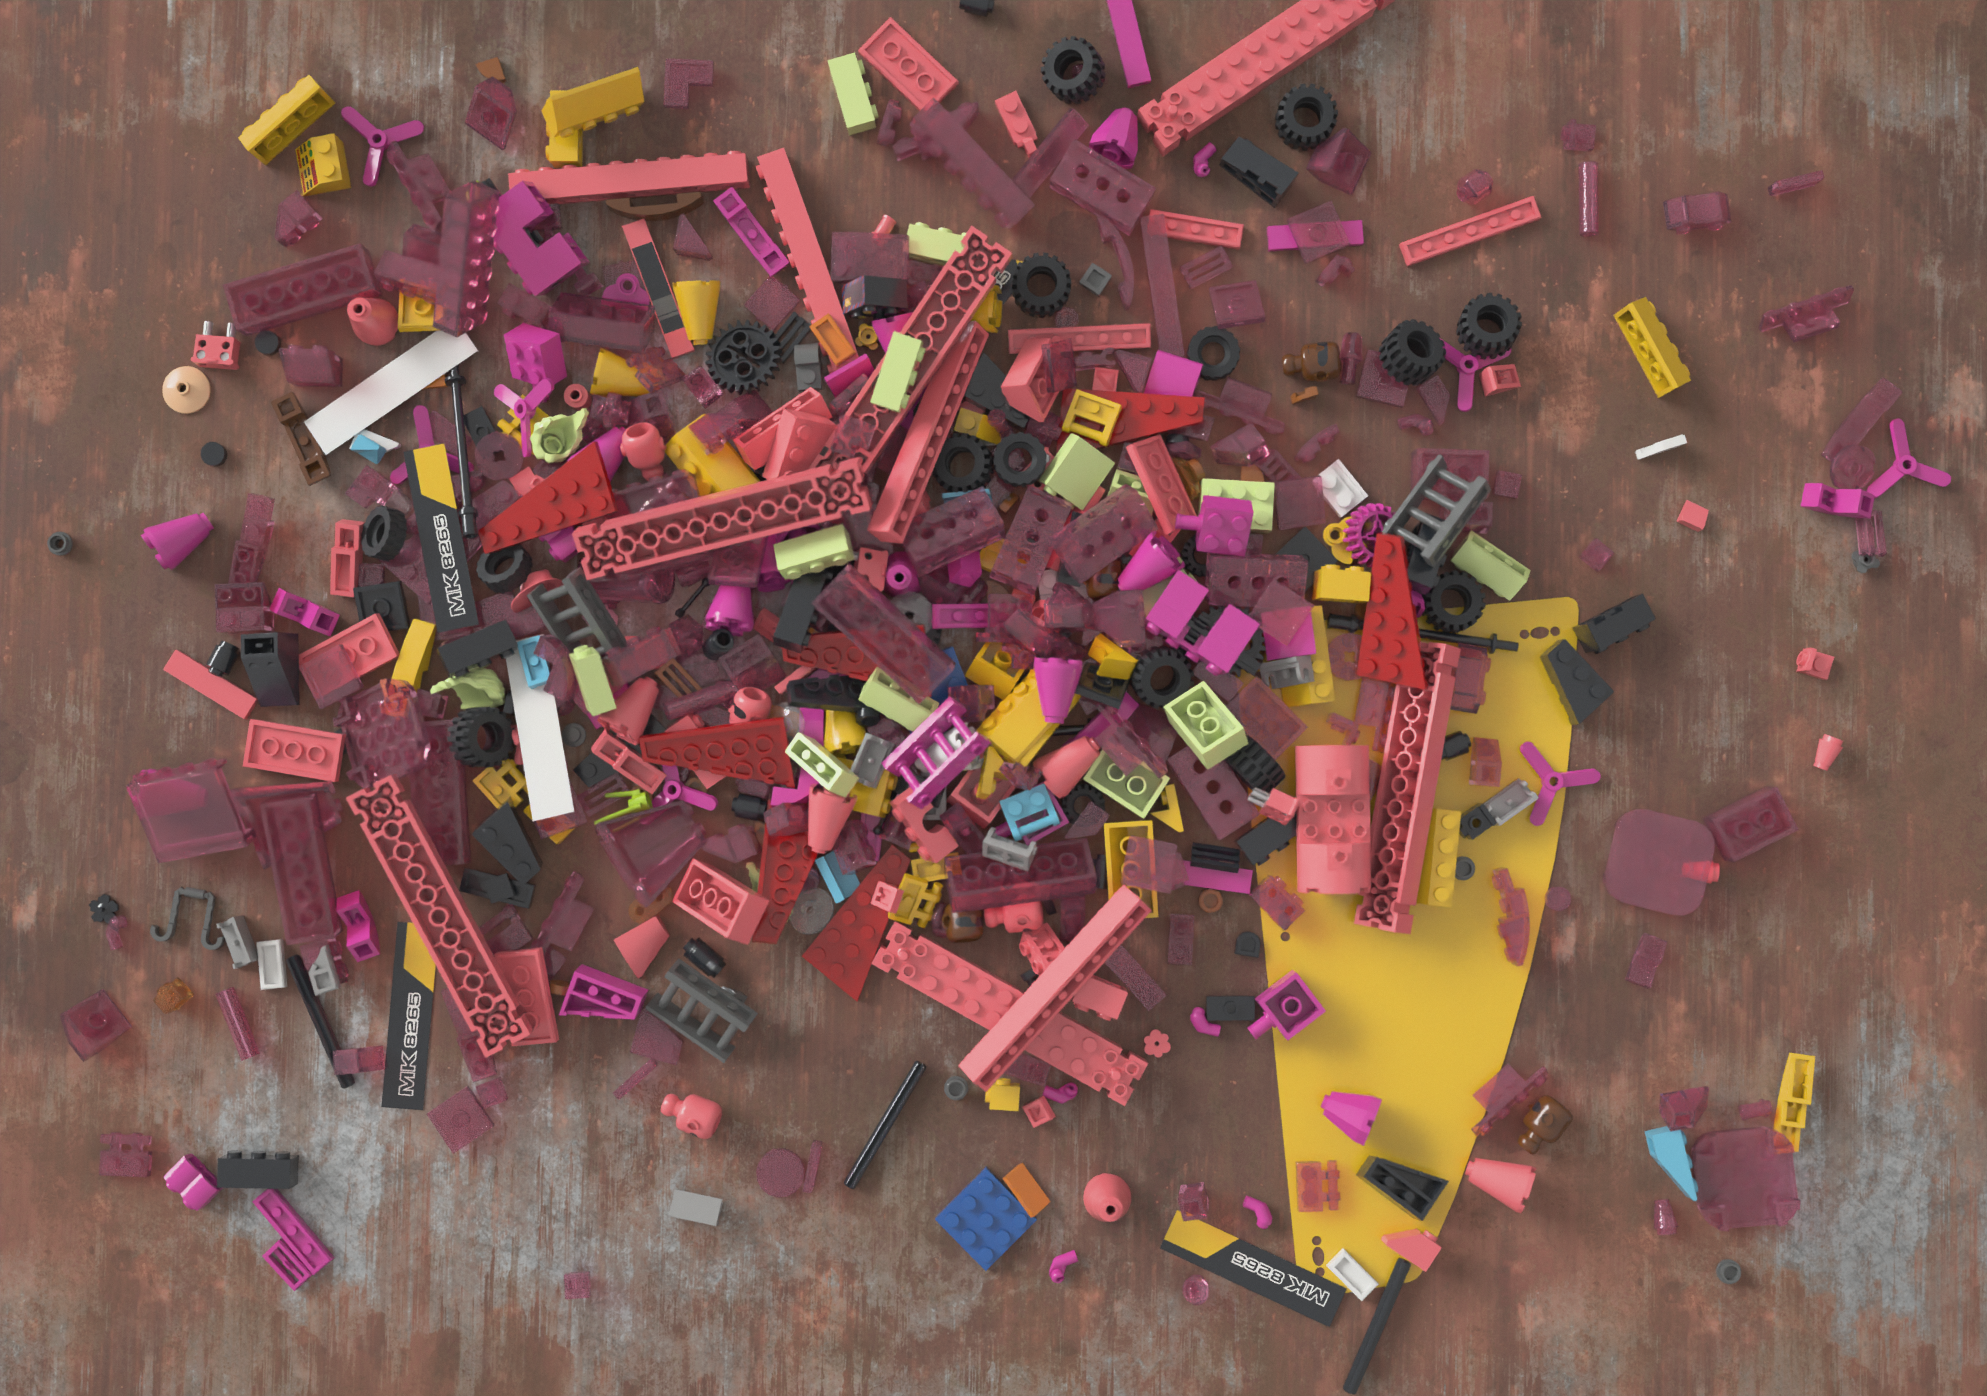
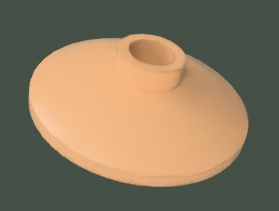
(196, 392)

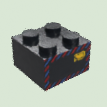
(874, 297)

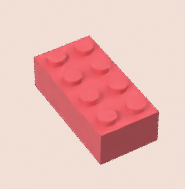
(720, 901)

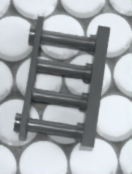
(1446, 530)
(587, 604)
(710, 995)

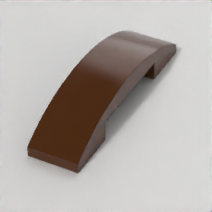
(685, 203)
(311, 456)

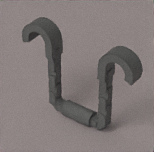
(193, 893)

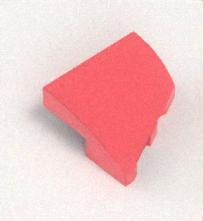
(642, 944)

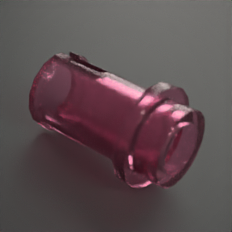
(997, 419)
(1756, 1109)

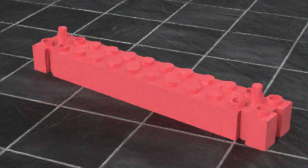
(1250, 67)
(938, 324)
(722, 518)
(1408, 792)
(440, 914)
(988, 998)

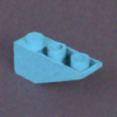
(1670, 1153)

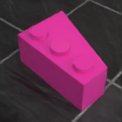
(602, 995)

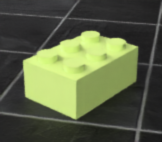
(1259, 493)
(1206, 725)
(1135, 791)

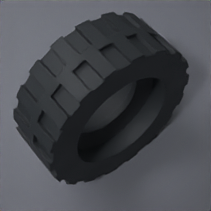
(1226, 340)
(1028, 443)
(384, 533)
(513, 576)

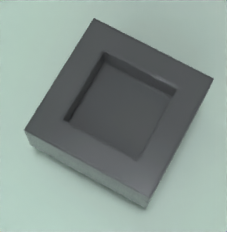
(1095, 279)

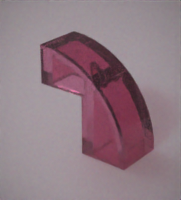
(562, 678)

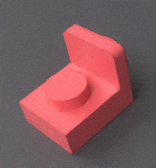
(1814, 663)
(887, 897)

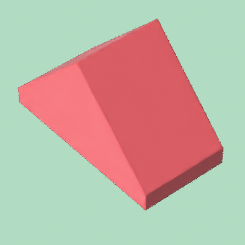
(1499, 379)

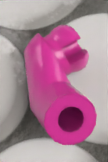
(1200, 160)
(1201, 1023)
(1062, 1094)
(1261, 1209)
(1059, 1265)

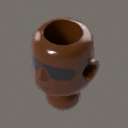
(1316, 362)
(1104, 581)
(963, 926)
(1545, 1122)

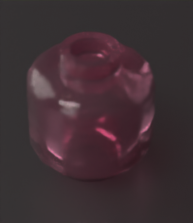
(1474, 187)

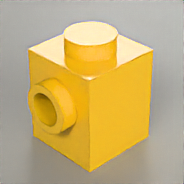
(1003, 1095)

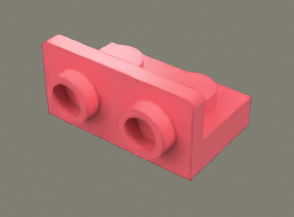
(1040, 947)

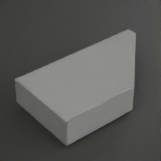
(323, 973)

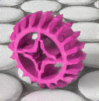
(1373, 515)

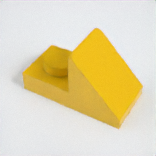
(976, 425)
(1113, 659)
(989, 770)
(1171, 815)

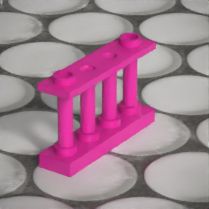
(917, 743)

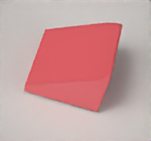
(1693, 516)

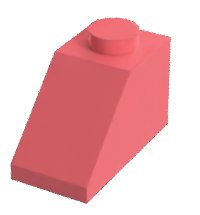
(1414, 1246)

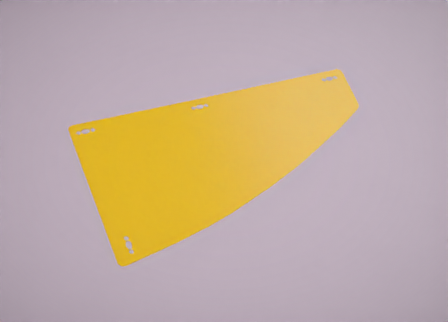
(1423, 1010)

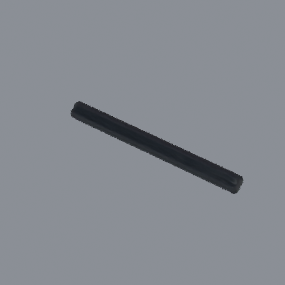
(317, 1014)
(885, 1124)
(1376, 1326)

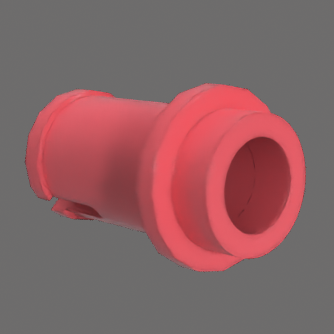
(885, 225)

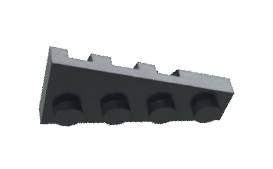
(826, 694)
(594, 769)

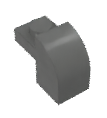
(808, 366)

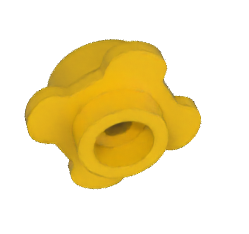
(861, 340)

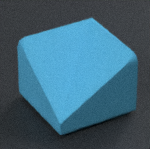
(368, 449)

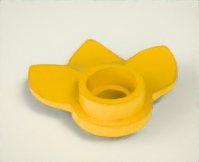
(1338, 546)

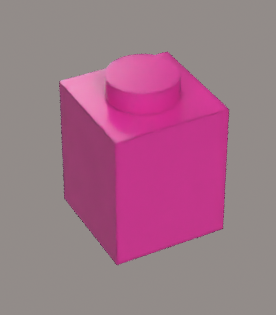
(965, 570)

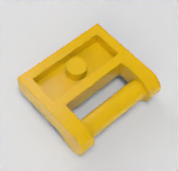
(1095, 410)

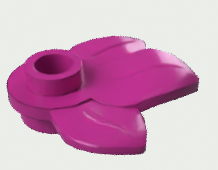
(619, 292)

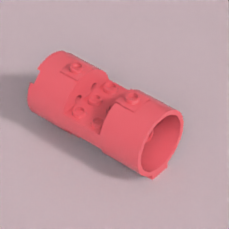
(1333, 819)

